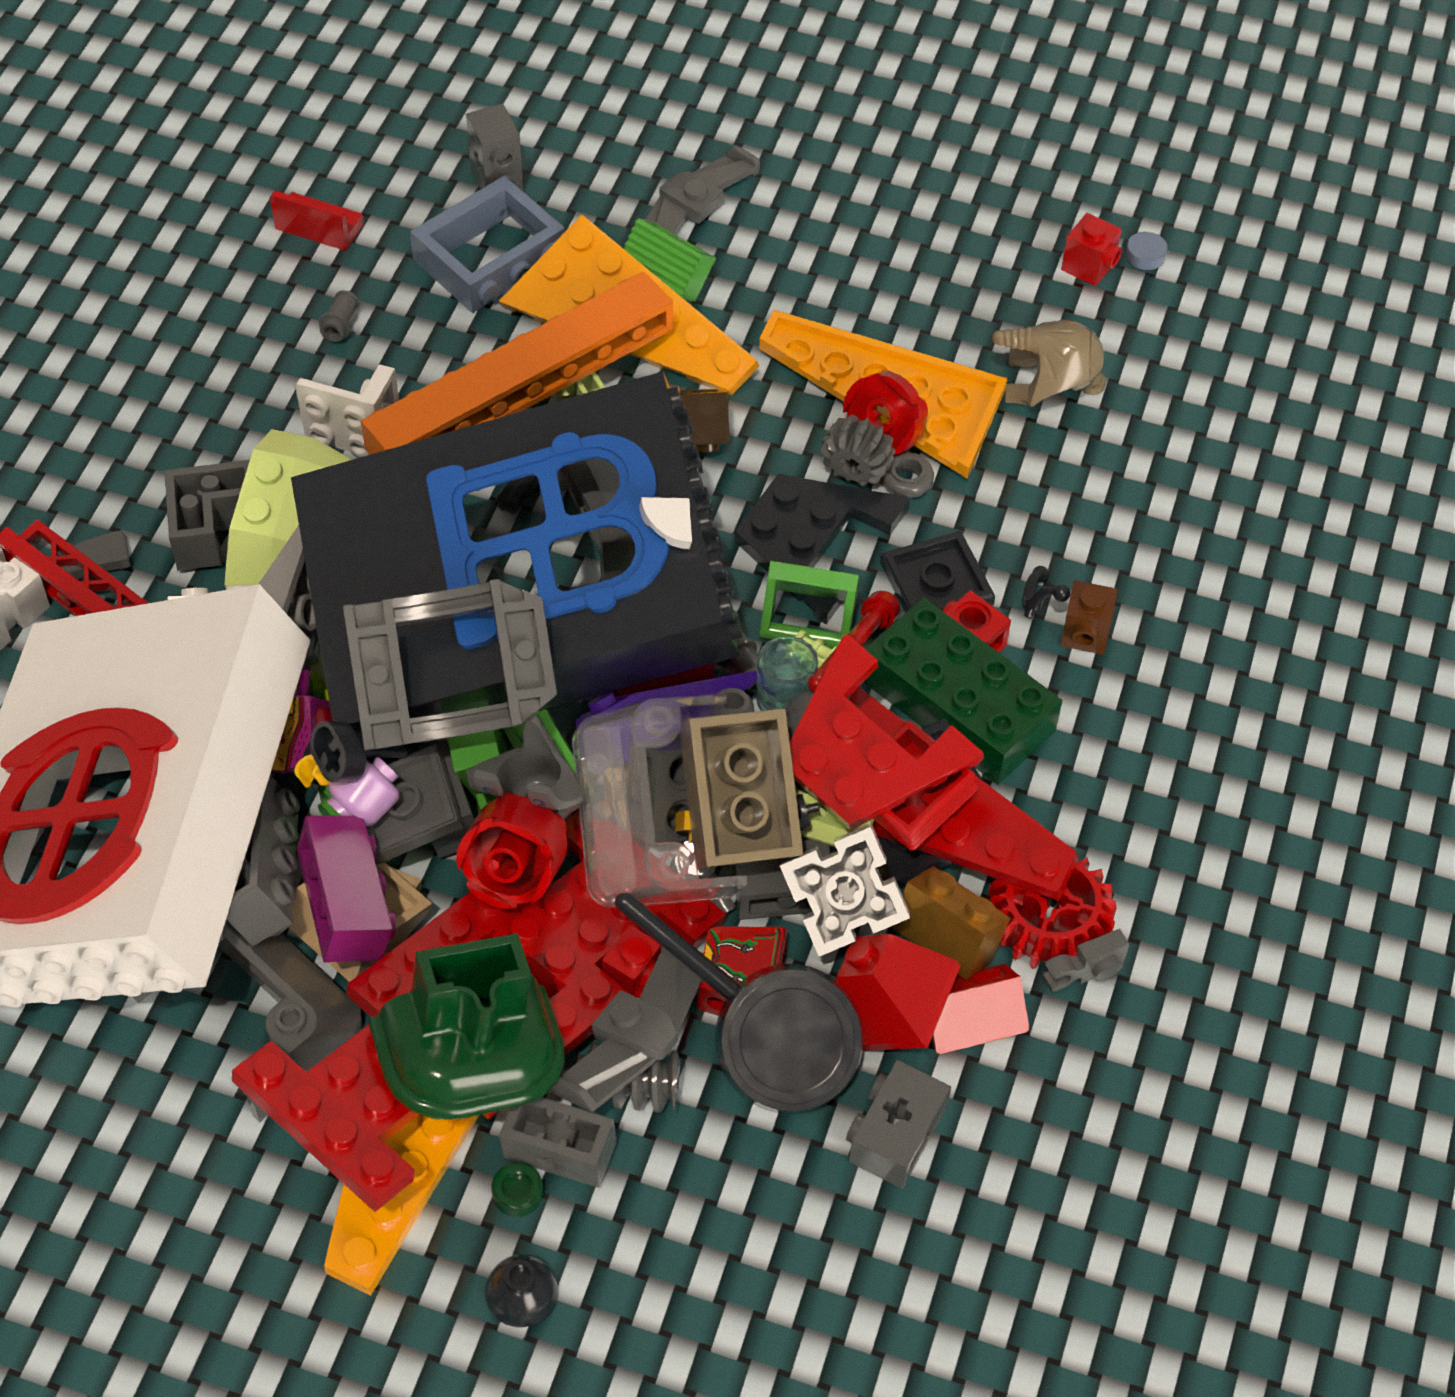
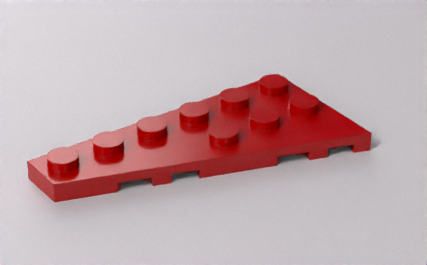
(988, 831)

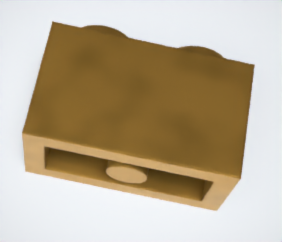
(952, 920)

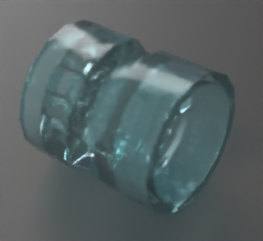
(783, 671)

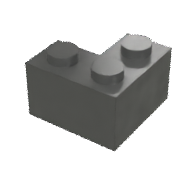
(200, 506)

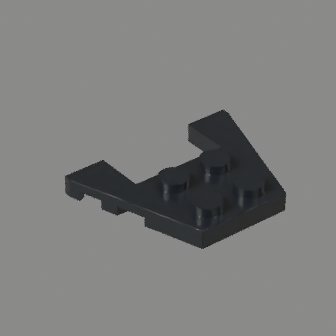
(802, 518)

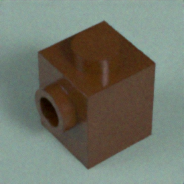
(1089, 617)

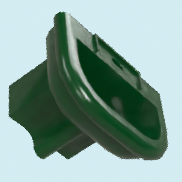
(469, 1032)

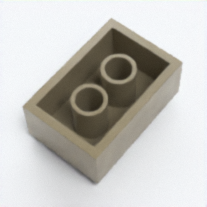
(740, 788)

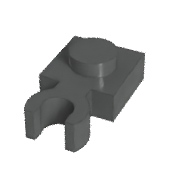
(1096, 959)

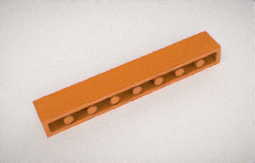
(528, 366)

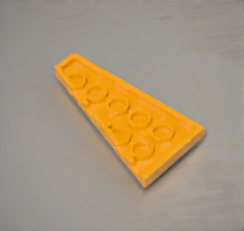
(589, 263)
(957, 397)
(368, 1240)

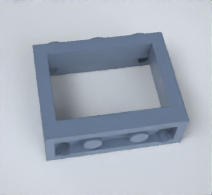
(468, 219)

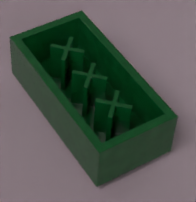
(942, 671)

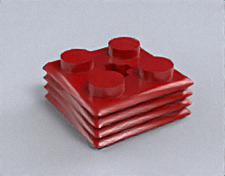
(931, 807)

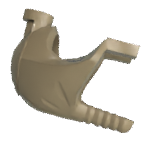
(1066, 356)

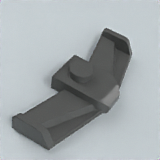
(700, 192)
(633, 1035)

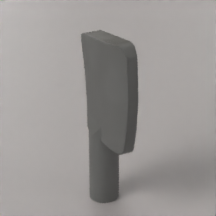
(106, 550)

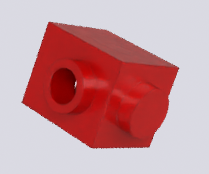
(1091, 249)

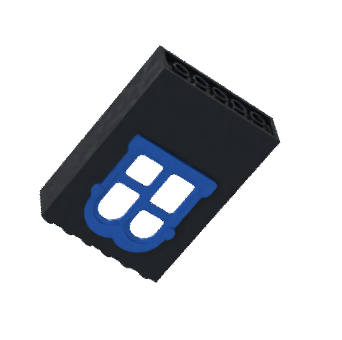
(401, 530)

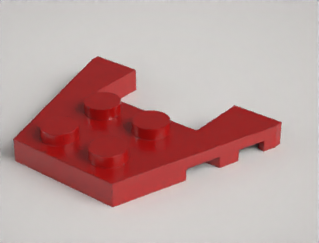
(851, 760)

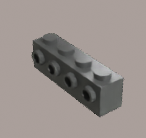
(266, 883)

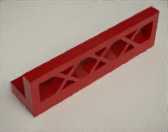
(59, 585)

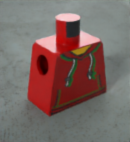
(739, 954)

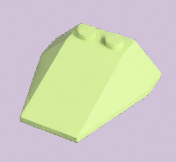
(266, 504)

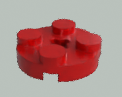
(898, 396)

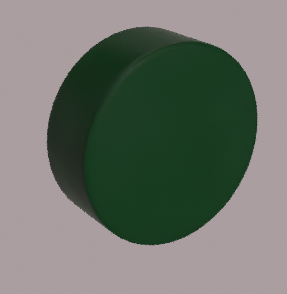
(517, 1189)

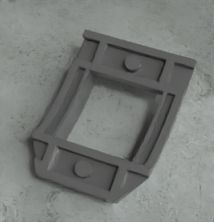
(379, 672)

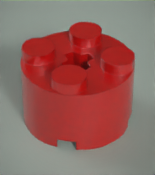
(512, 851)

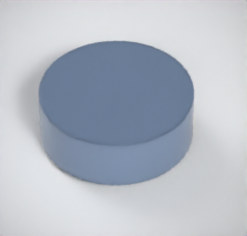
(1146, 250)

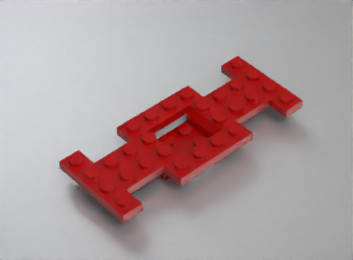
(344, 1104)

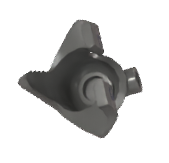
(532, 772)

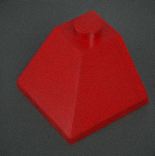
(896, 990)

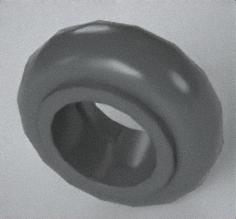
(909, 487)

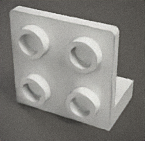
(336, 414)

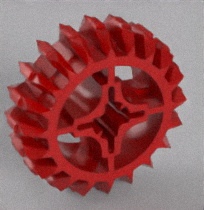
(1072, 922)

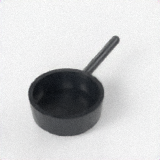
(784, 1032)

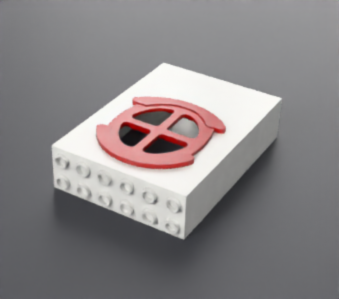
(196, 711)

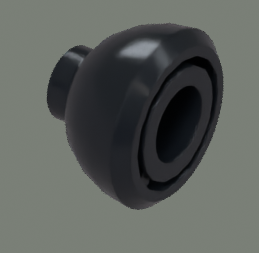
(521, 1291)

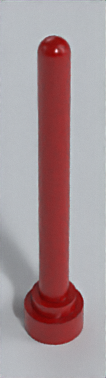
(877, 613)

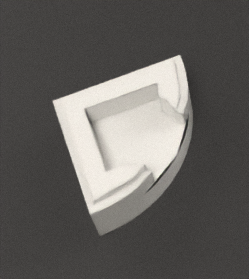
(668, 519)

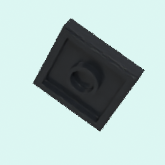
(936, 570)

